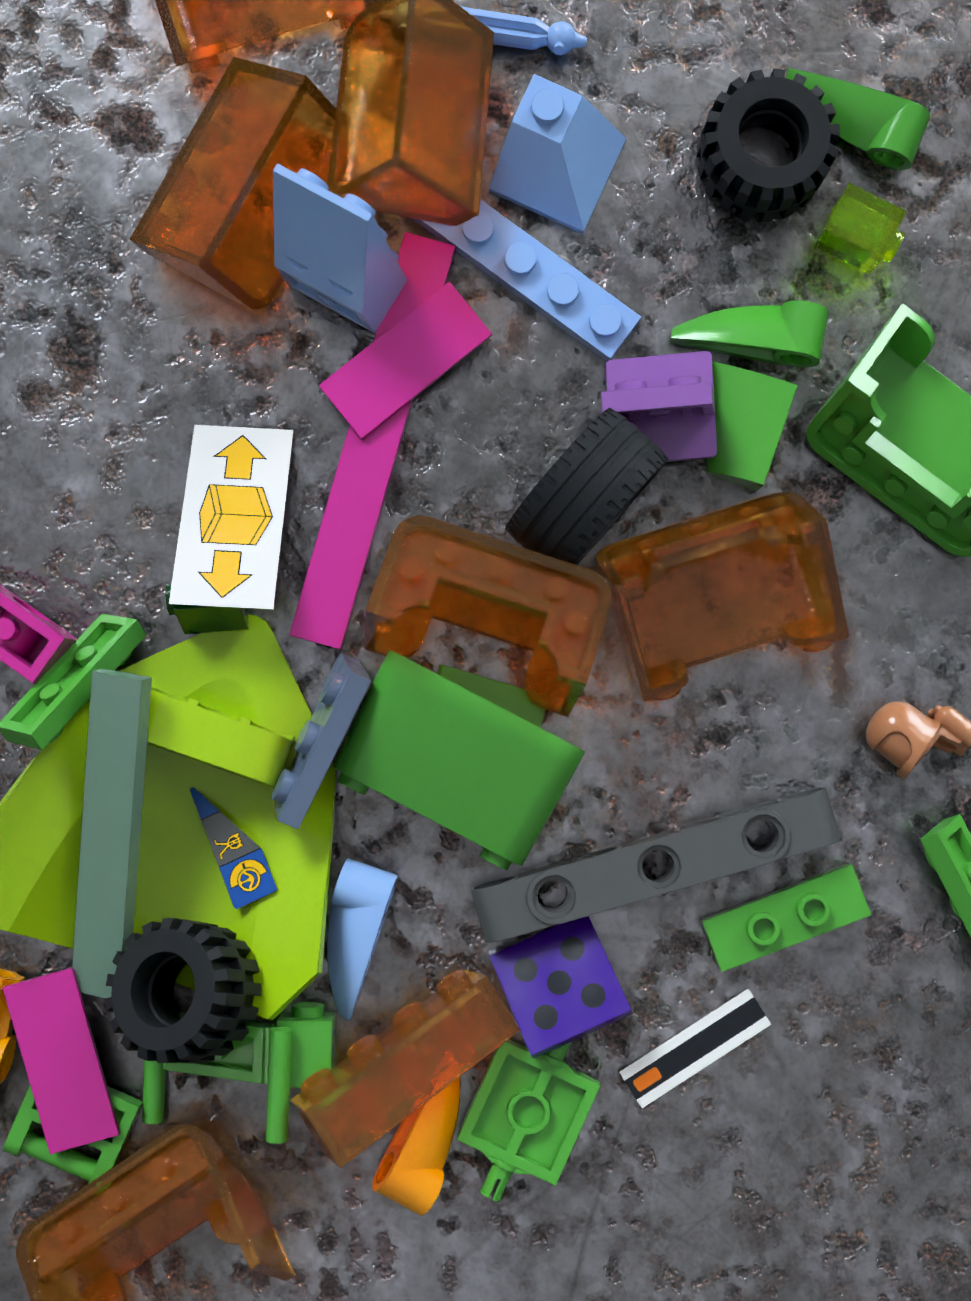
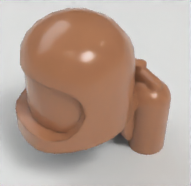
(907, 734)

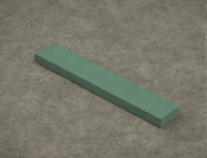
(110, 824)

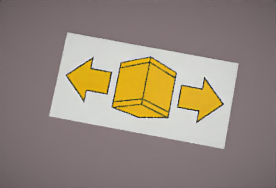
(232, 517)

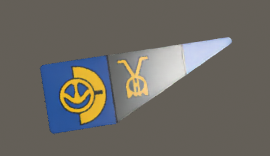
(236, 854)

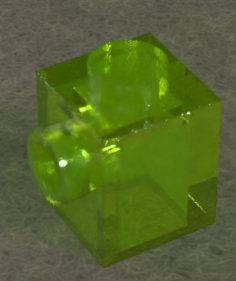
(862, 229)

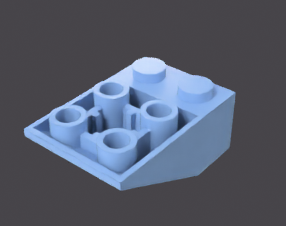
(333, 248)

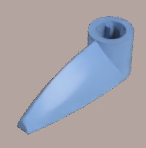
(355, 925)

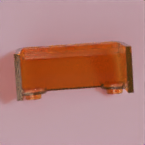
(138, 1211)

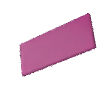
(405, 360)
(61, 1060)

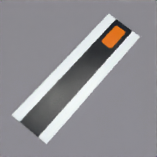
(695, 1048)

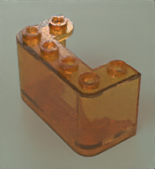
(493, 591)

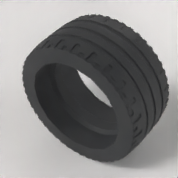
(587, 489)

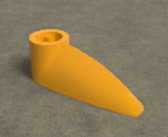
(416, 1156)

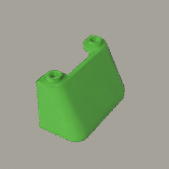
(903, 432)
(456, 759)

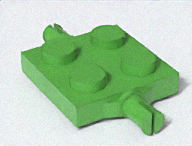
(527, 1114)

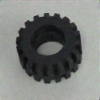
(779, 106)
(146, 984)

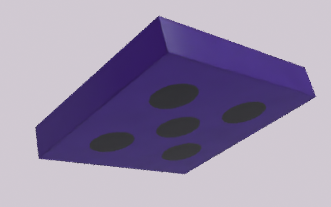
(560, 985)

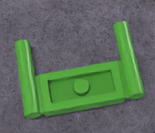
(259, 1059)

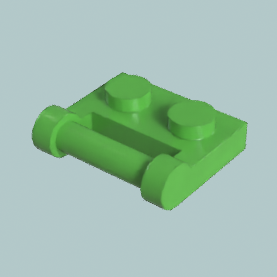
(23, 1139)

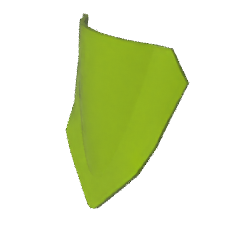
(217, 723)

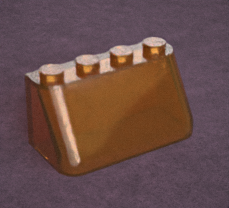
(413, 110)
(217, 198)

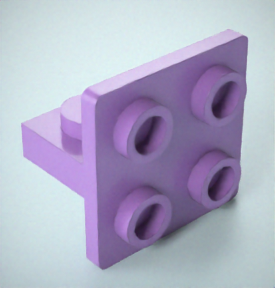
(667, 401)

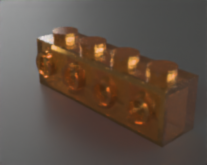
(403, 1065)

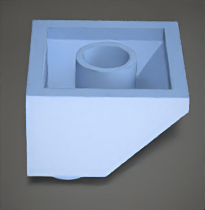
(557, 155)

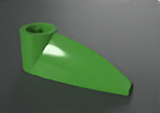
(873, 120)
(764, 333)

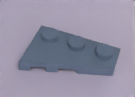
(320, 739)

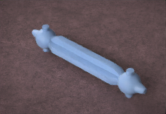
(529, 32)

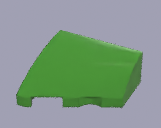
(748, 423)

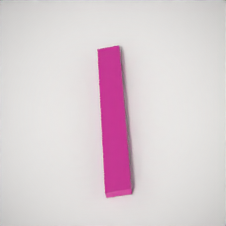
(363, 475)

